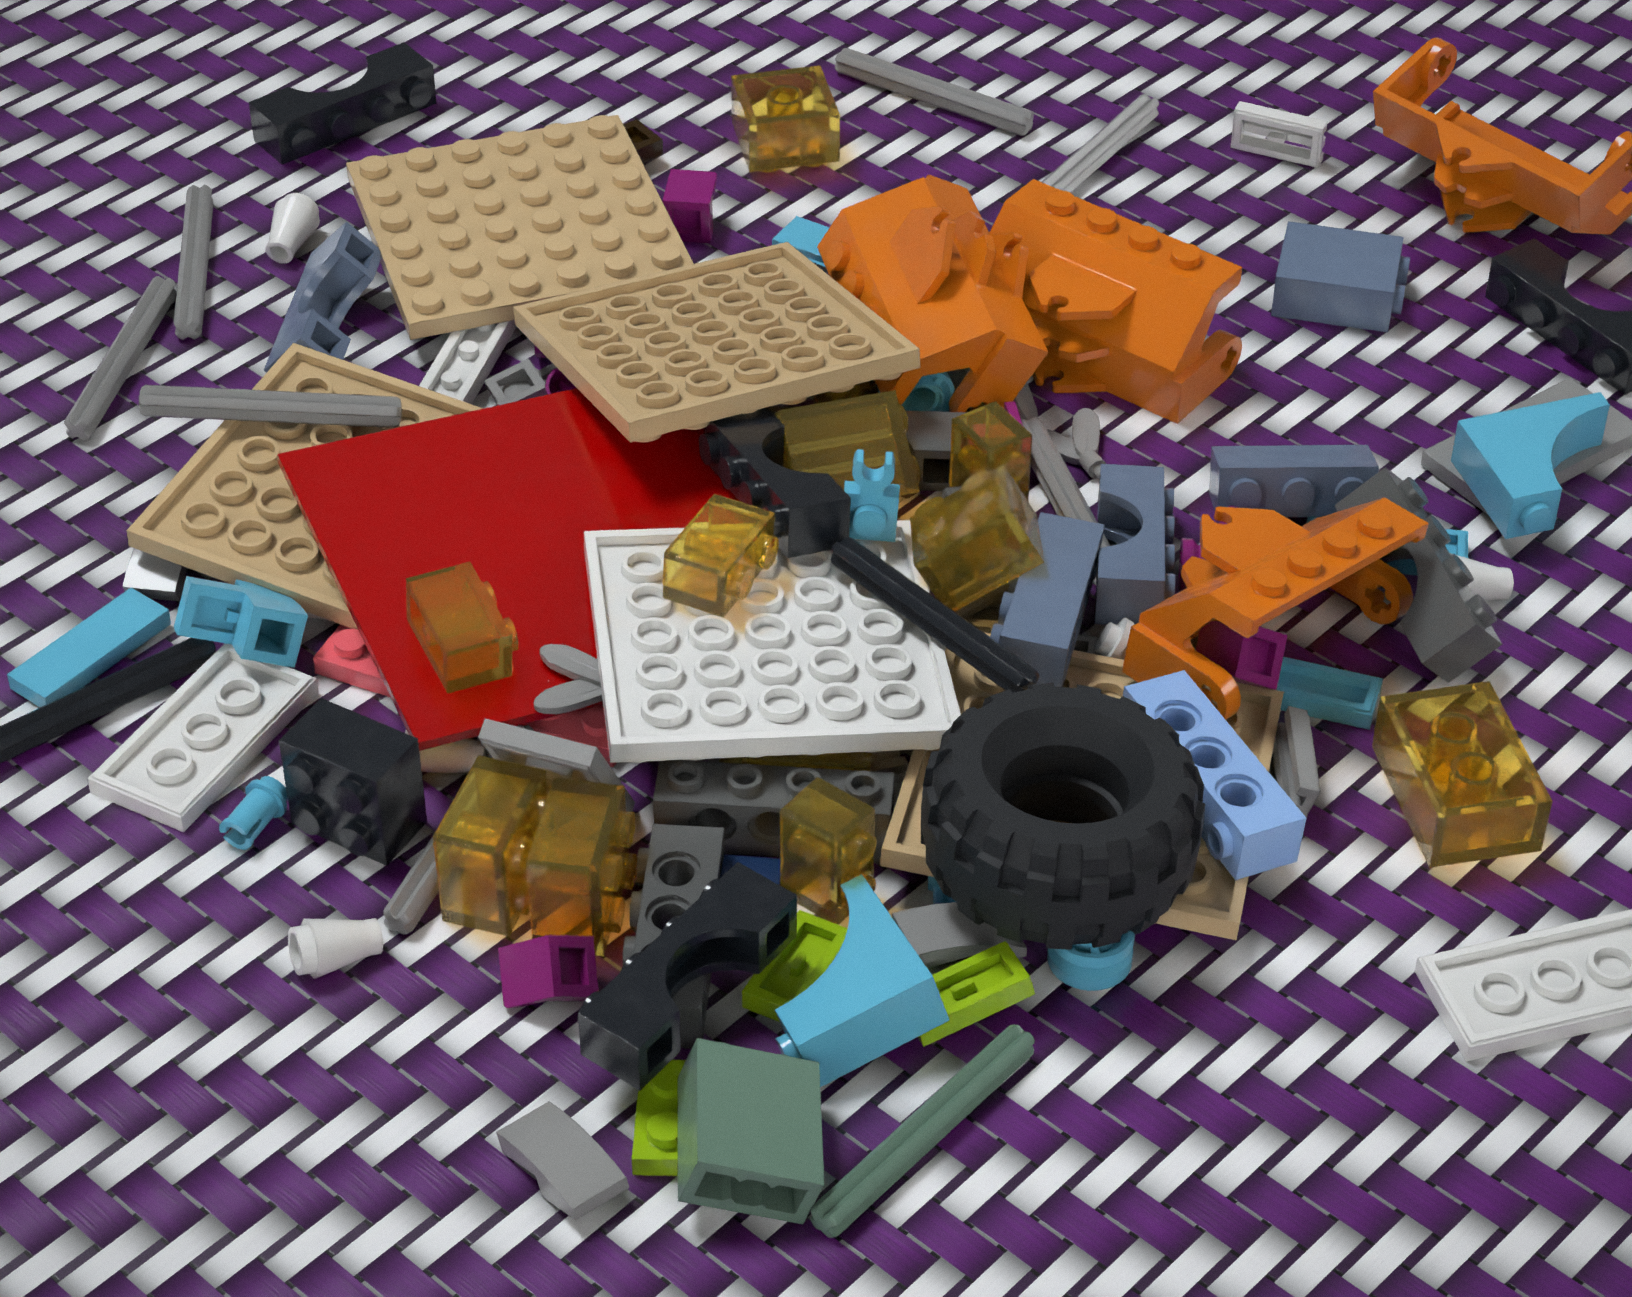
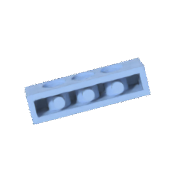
(1247, 813)

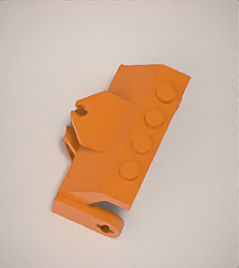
(1491, 171)
(941, 283)
(1120, 303)
(1264, 568)

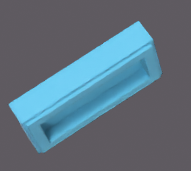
(1329, 692)

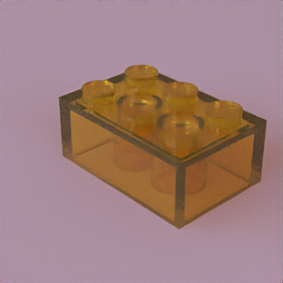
(1461, 774)

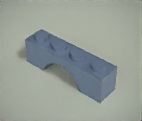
(327, 289)
(1142, 521)

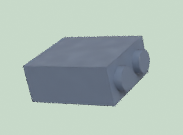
(1340, 277)

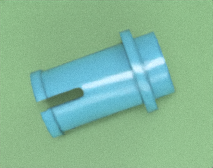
(263, 801)

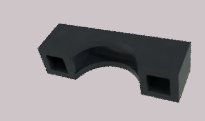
(302, 122)
(1531, 288)
(749, 460)
(732, 926)

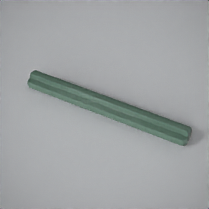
(921, 1131)

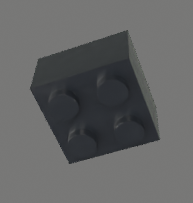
(353, 781)

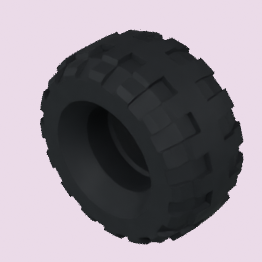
(1071, 760)

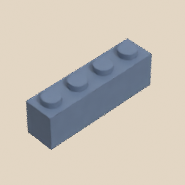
(1047, 604)

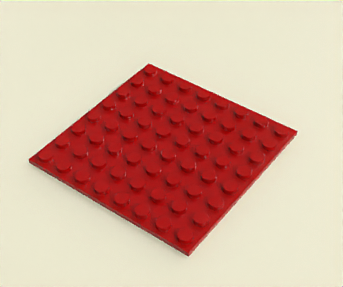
(514, 500)

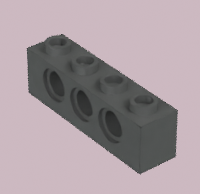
(750, 797)
(673, 877)

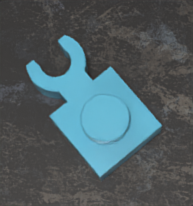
(873, 500)

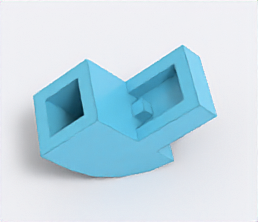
(250, 617)

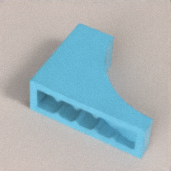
(1513, 455)
(866, 999)

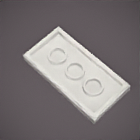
(202, 738)
(1533, 985)

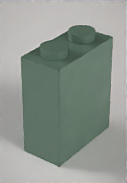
(749, 1131)

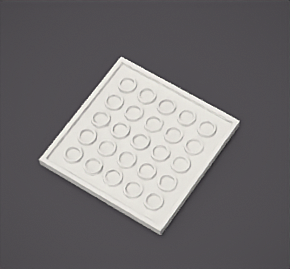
(786, 672)

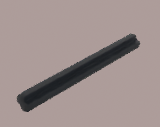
(933, 616)
(103, 696)

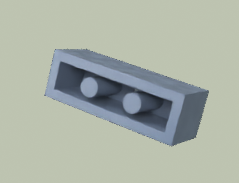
(1288, 477)

